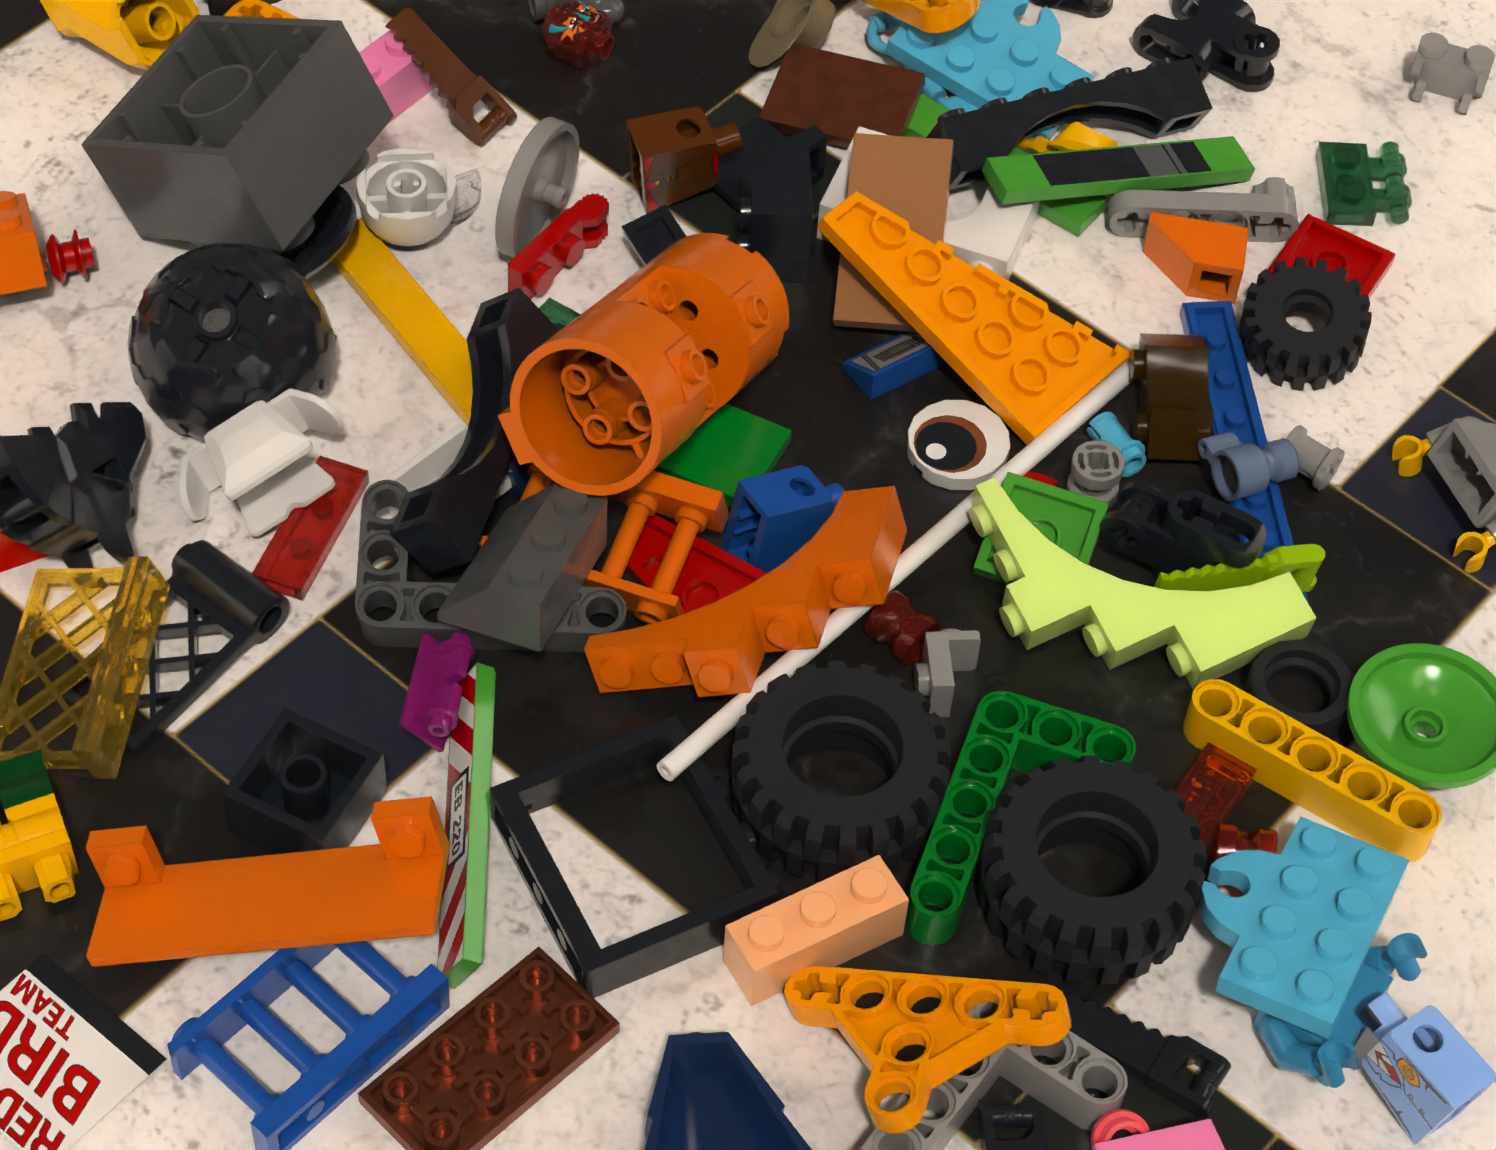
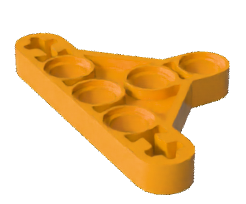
(948, 1032)

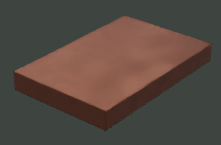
(840, 95)

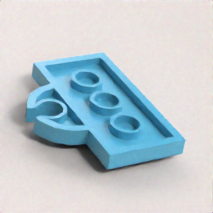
(990, 55)
(1300, 921)

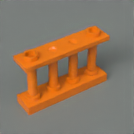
(688, 503)

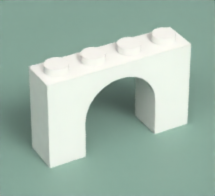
(987, 236)

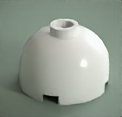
(407, 196)

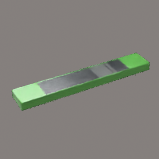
(1117, 169)

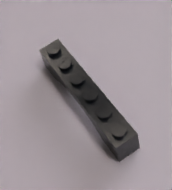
(1151, 101)
(447, 517)

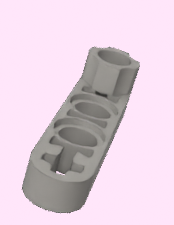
(1269, 203)

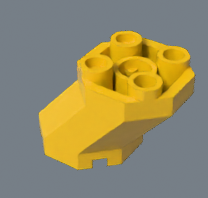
(124, 28)

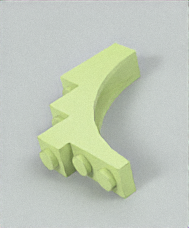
(1123, 619)

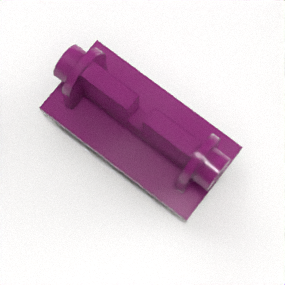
(435, 690)

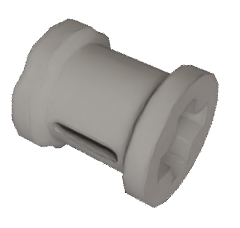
(1315, 459)

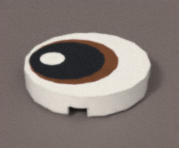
(957, 444)

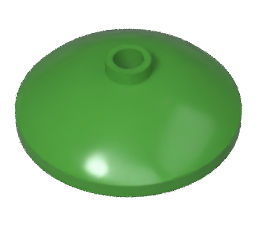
(1431, 694)

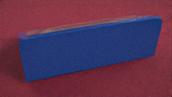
(892, 364)

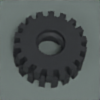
(1297, 353)

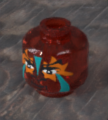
(578, 34)

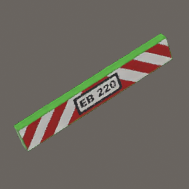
(467, 828)

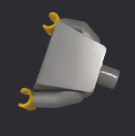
(1467, 462)

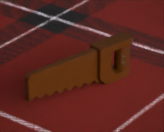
(452, 78)

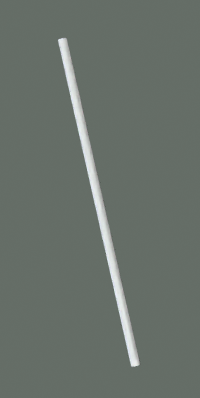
(908, 561)

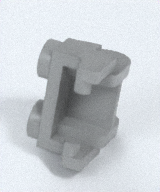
(1450, 69)

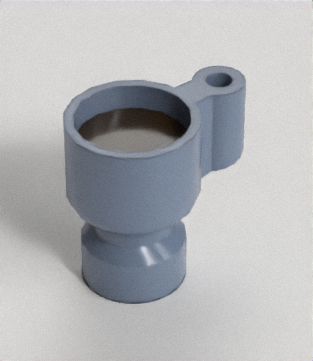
(1245, 468)

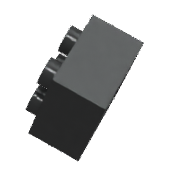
(240, 131)

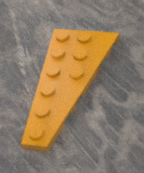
(984, 326)

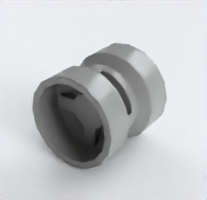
(1096, 471)

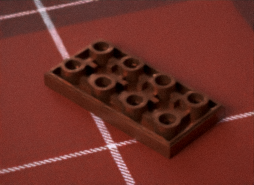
(490, 1059)

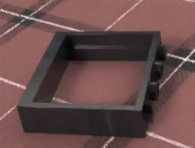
(662, 945)

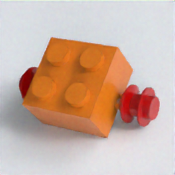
(20, 259)

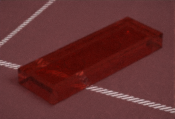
(310, 532)

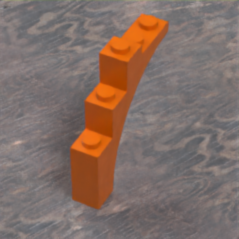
(784, 610)

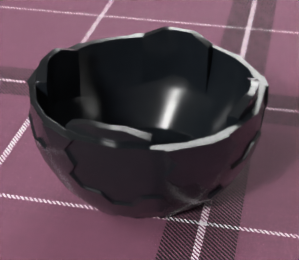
(272, 343)

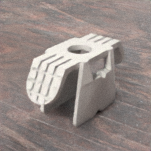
(261, 460)

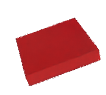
(1324, 241)

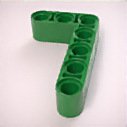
(1019, 747)

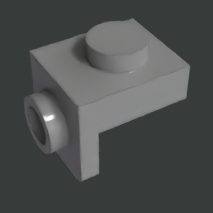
(941, 655)

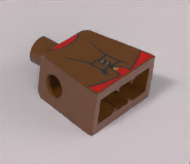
(676, 154)

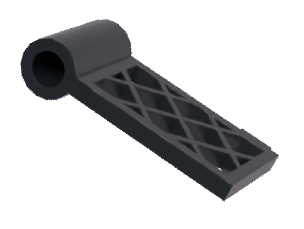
(227, 602)

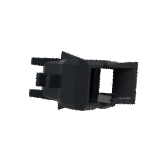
(74, 485)

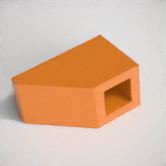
(1198, 254)

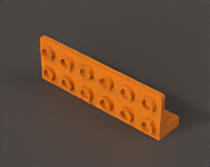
(269, 899)

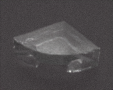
(467, 196)

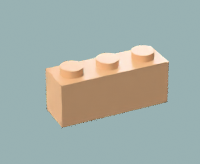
(815, 928)

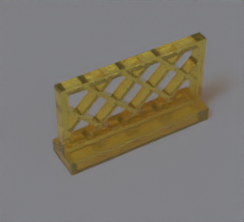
(119, 663)

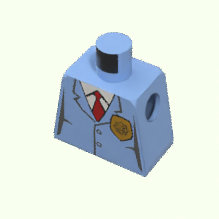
(1422, 1066)

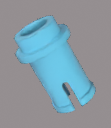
(1112, 432)

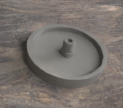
(537, 184)

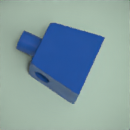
(777, 515)

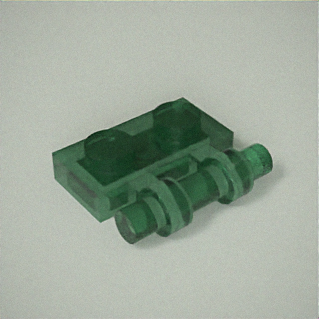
(1347, 184)

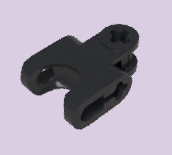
(1217, 36)
(1181, 530)

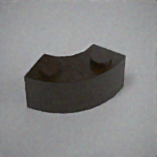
(1171, 395)

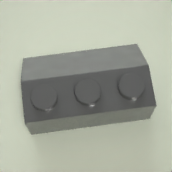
(530, 567)

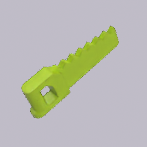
(1299, 560)

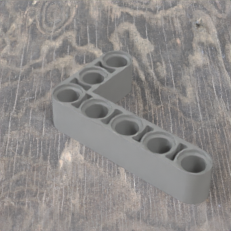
(1056, 1086)

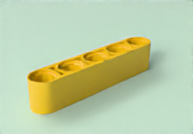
(1336, 772)

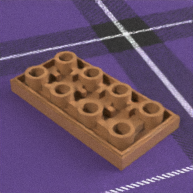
(914, 183)

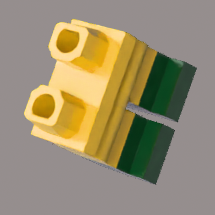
(34, 840)

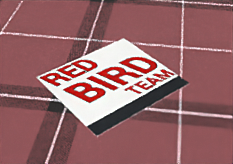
(62, 1059)

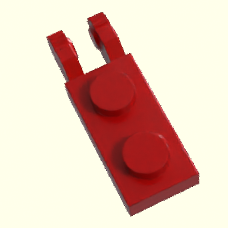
(559, 245)

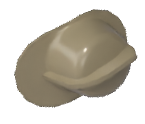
(789, 23)

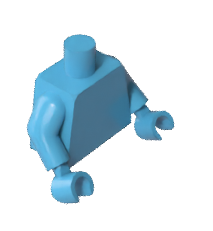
(1324, 1058)

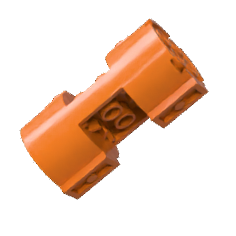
(646, 365)

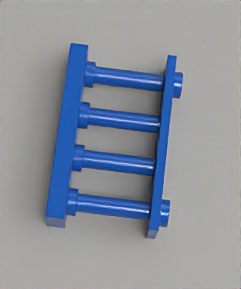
(324, 1078)

